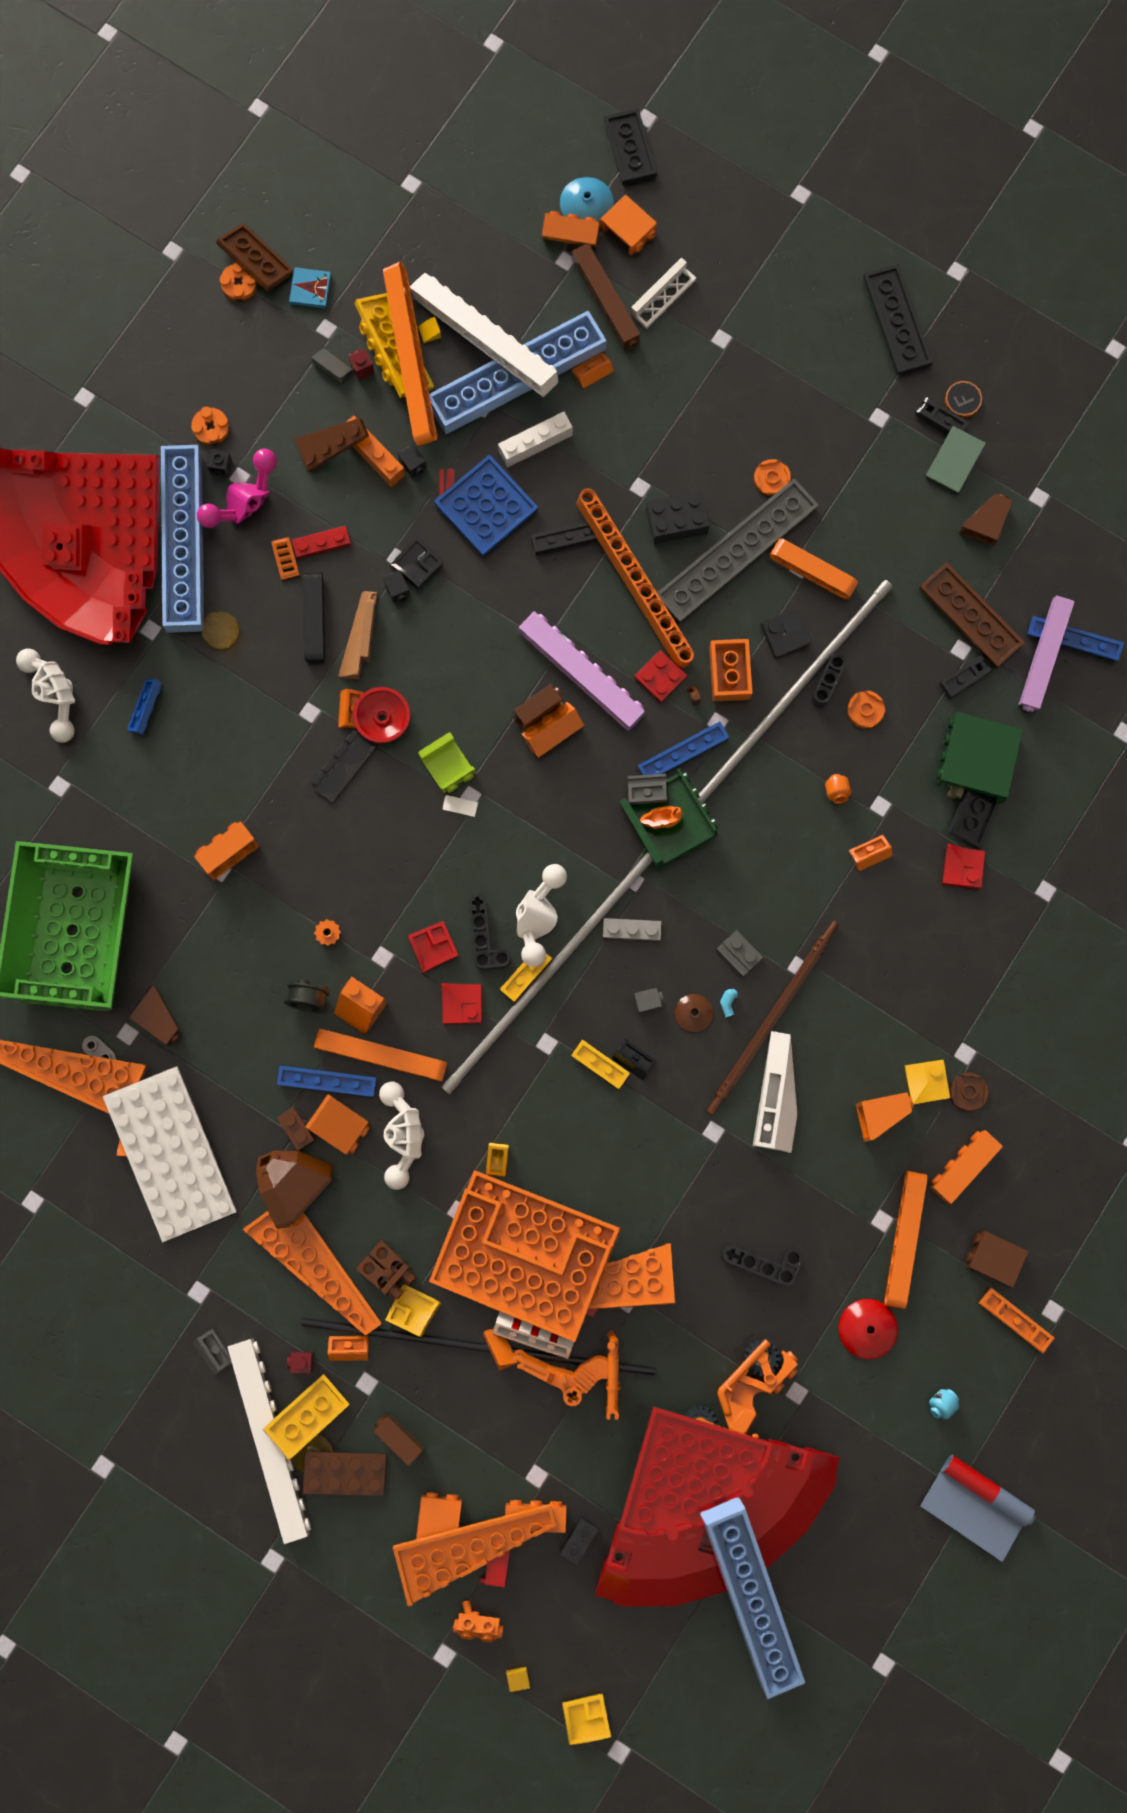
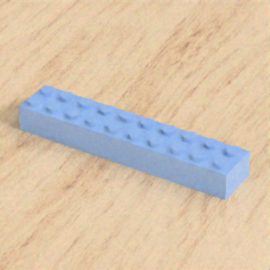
(494, 385)
(182, 539)
(752, 1597)

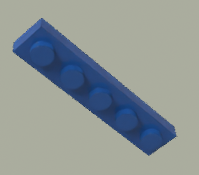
(1081, 640)
(685, 750)
(326, 1081)

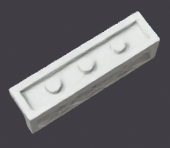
(659, 288)

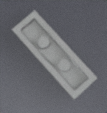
(632, 929)

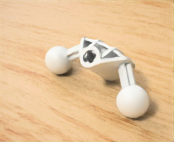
(52, 687)
(538, 916)
(401, 1134)

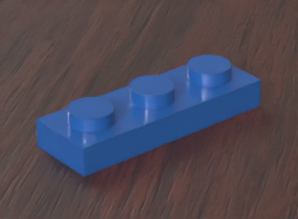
(144, 706)

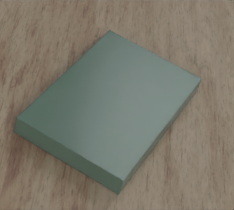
(955, 459)

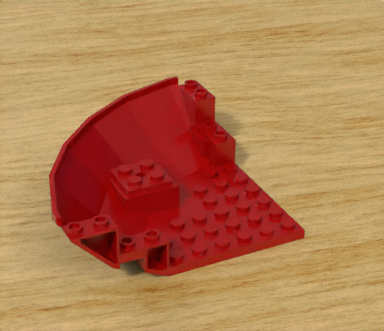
(108, 527)
(688, 1470)

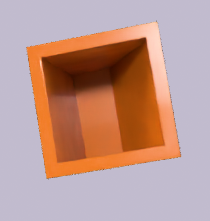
(359, 1005)
(882, 1113)
(338, 1125)

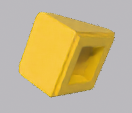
(429, 330)
(518, 1679)

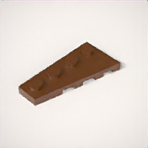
(328, 443)

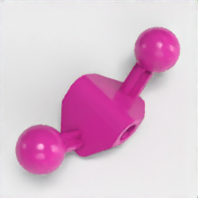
(241, 497)

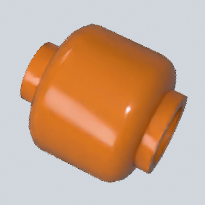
(838, 788)

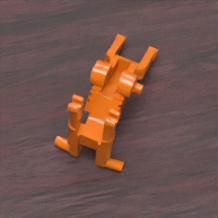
(582, 1378)

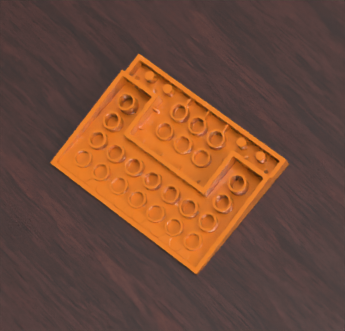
(525, 1255)

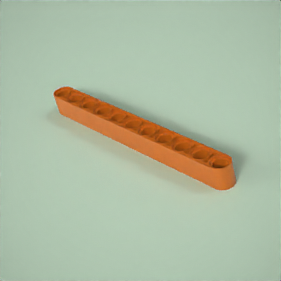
(410, 354)
(634, 569)

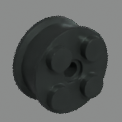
(307, 996)

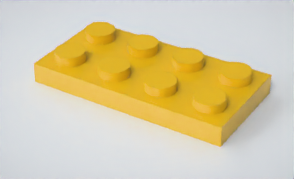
(305, 1417)

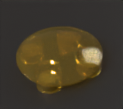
(220, 630)

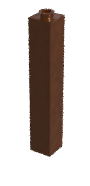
(606, 296)

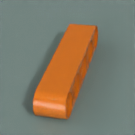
(813, 569)

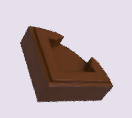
(694, 695)

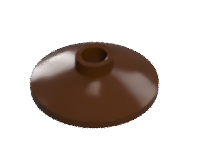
(687, 1020)

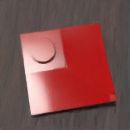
(963, 867)
(432, 946)
(462, 1003)

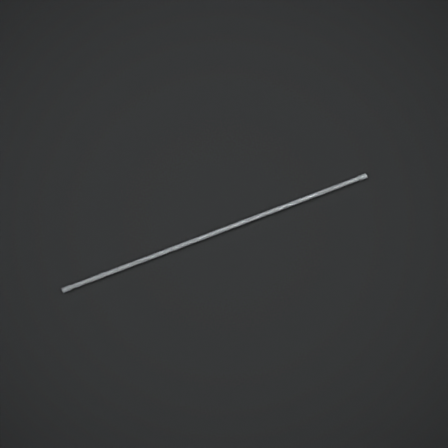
(455, 1079)

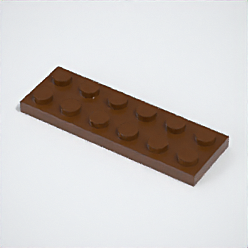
(971, 615)

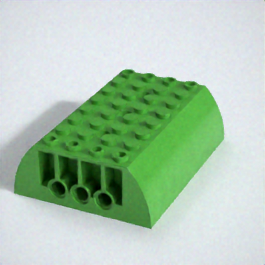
(38, 921)

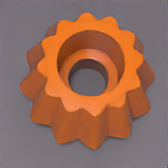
(330, 939)

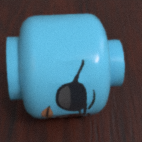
(944, 1404)

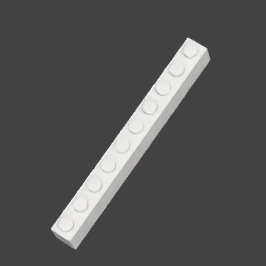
(484, 334)
(275, 1465)

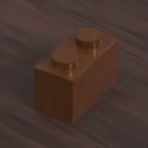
(296, 1129)

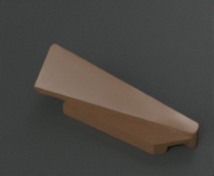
(360, 638)

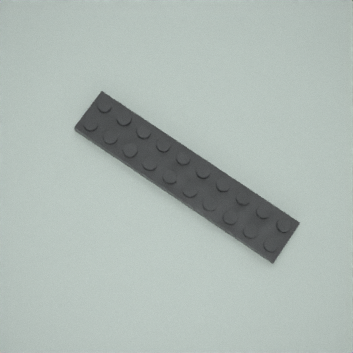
(737, 550)

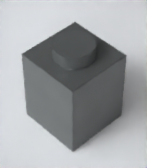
(648, 1000)

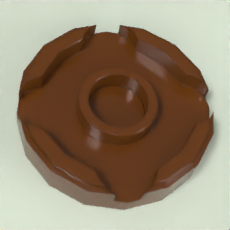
(968, 1091)

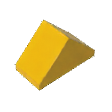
(497, 1159)

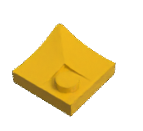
(927, 1081)
(413, 1311)
(586, 1719)

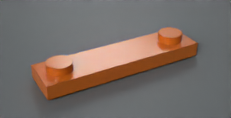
(1016, 1320)

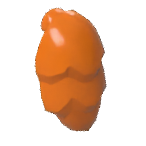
(662, 817)

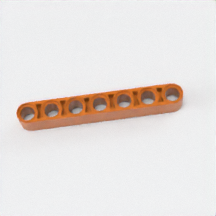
(380, 1055)
(905, 1240)

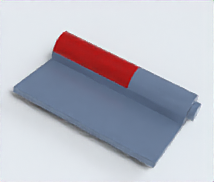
(977, 1507)

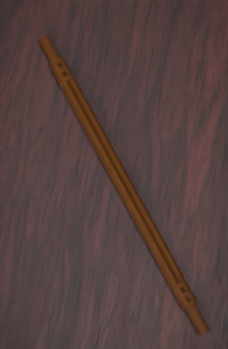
(772, 1017)

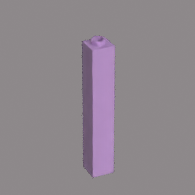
(1046, 653)

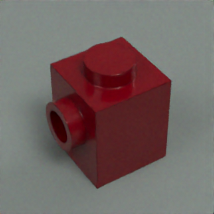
(361, 364)
(300, 1362)

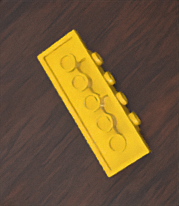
(379, 330)

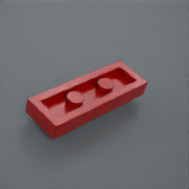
(321, 542)

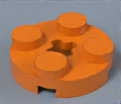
(237, 291)
(207, 416)

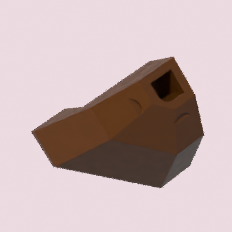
(290, 1183)

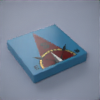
(310, 287)

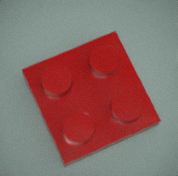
(660, 676)

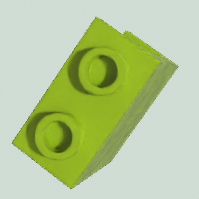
(446, 763)

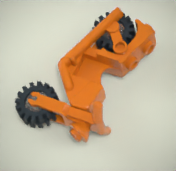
(738, 1390)

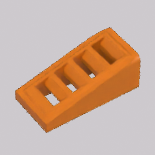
(280, 543)

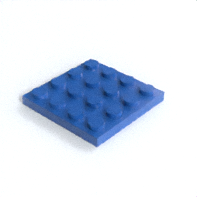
(486, 505)

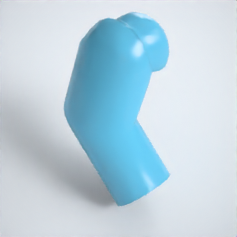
(726, 1001)

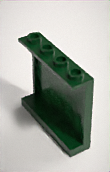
(979, 755)
(691, 832)

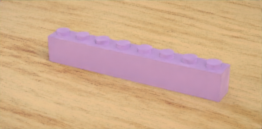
(582, 671)

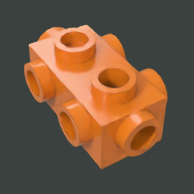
(474, 1625)

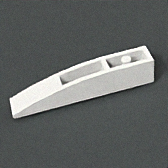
(778, 1098)

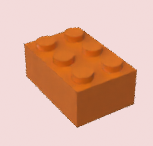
(730, 670)
(226, 850)

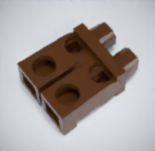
(394, 1270)

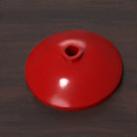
(378, 703)
(854, 1326)

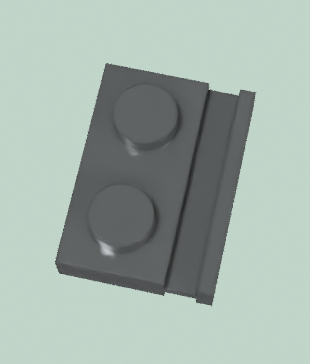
(647, 789)
(739, 953)

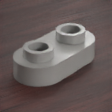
(100, 1048)

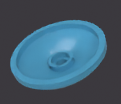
(573, 200)

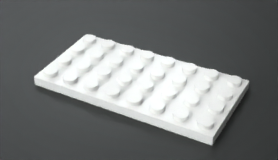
(169, 1154)

